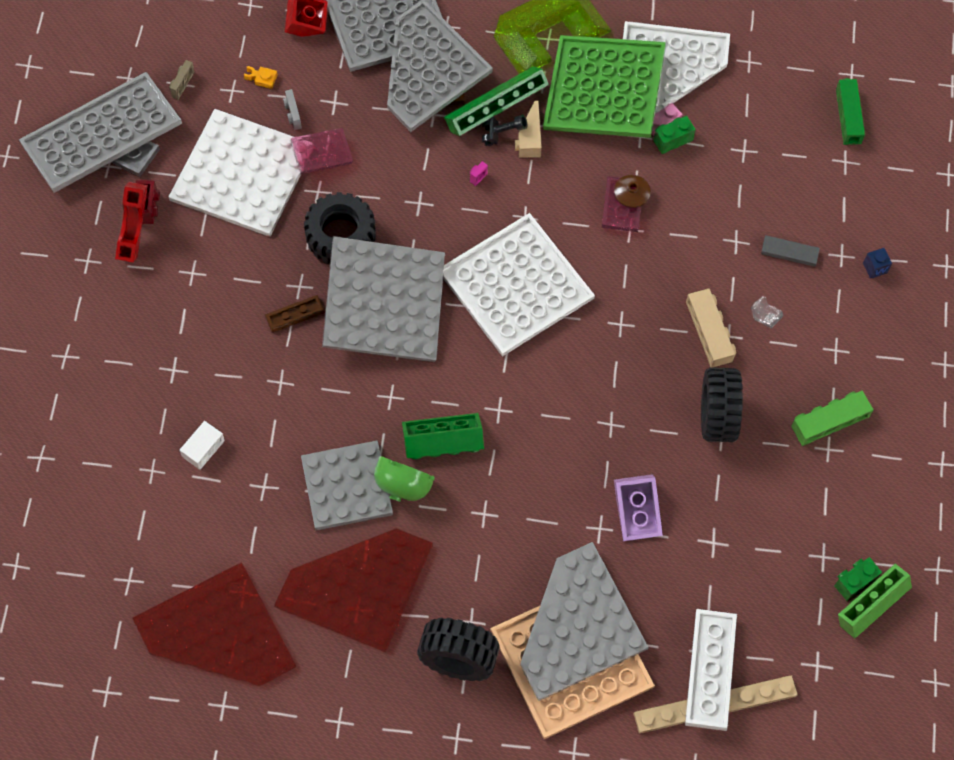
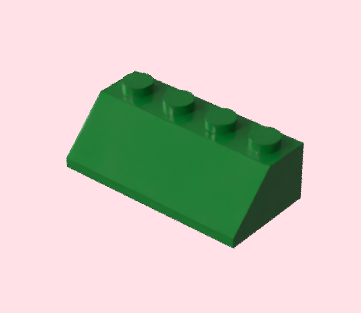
(443, 436)

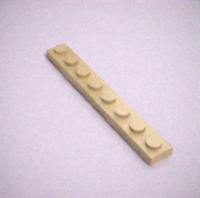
(740, 699)

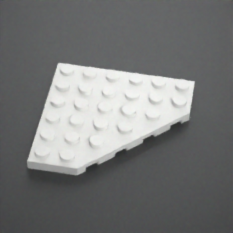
(688, 59)

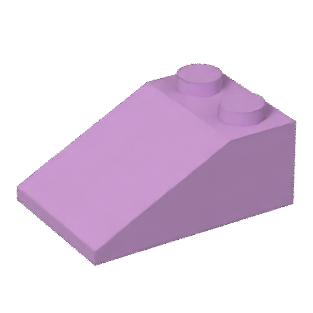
(638, 507)

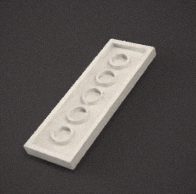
(711, 670)

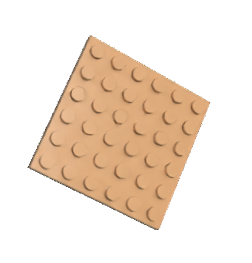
(577, 701)

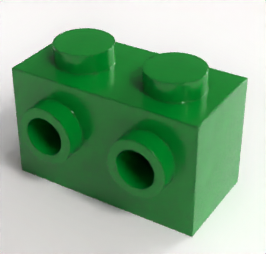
(674, 134)
(857, 579)

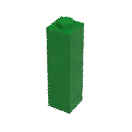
(850, 111)

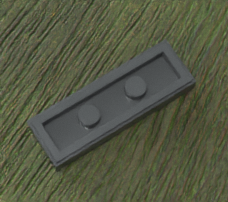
(790, 251)

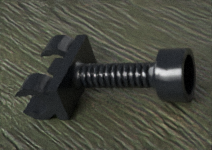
(492, 124)

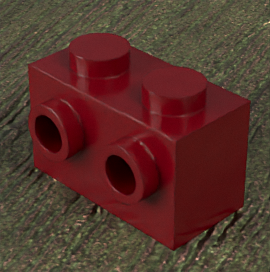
(152, 197)

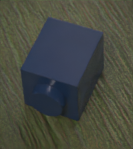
(877, 263)

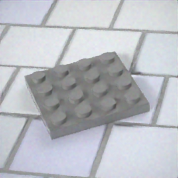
(344, 485)

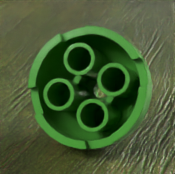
(401, 480)

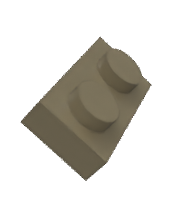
(182, 79)

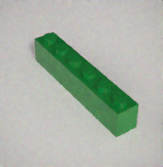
(496, 100)

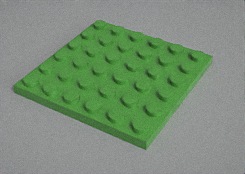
(605, 86)

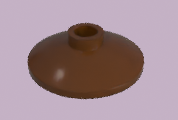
(628, 196)

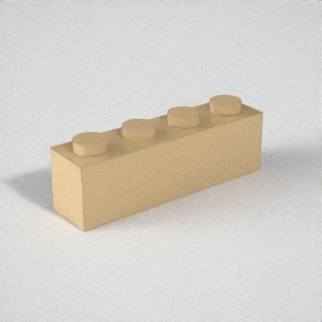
(711, 327)

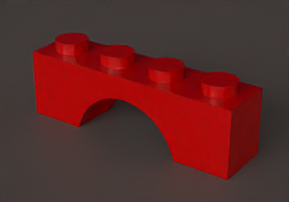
(133, 213)

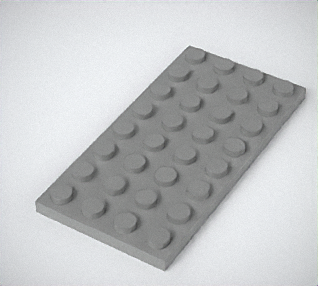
(100, 132)

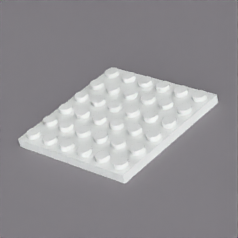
(239, 173)
(516, 284)

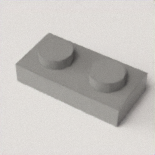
(293, 116)

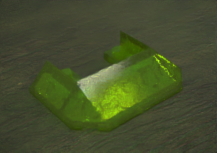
(518, 28)

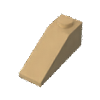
(530, 139)

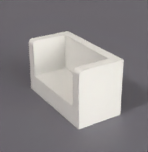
(202, 445)

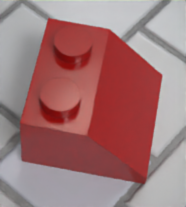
(306, 17)

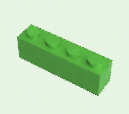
(831, 418)
(875, 601)

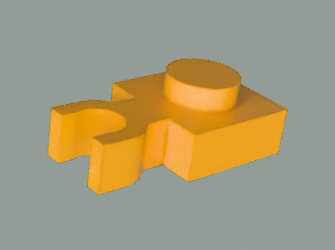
(264, 77)

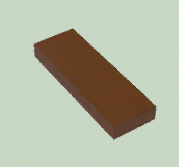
(294, 313)

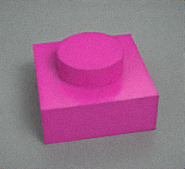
(478, 173)

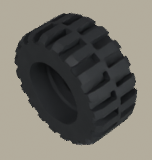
(335, 208)
(721, 404)
(458, 649)

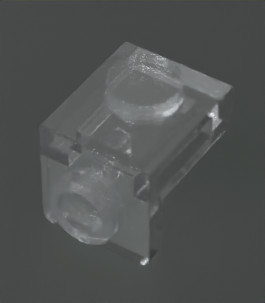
(766, 313)

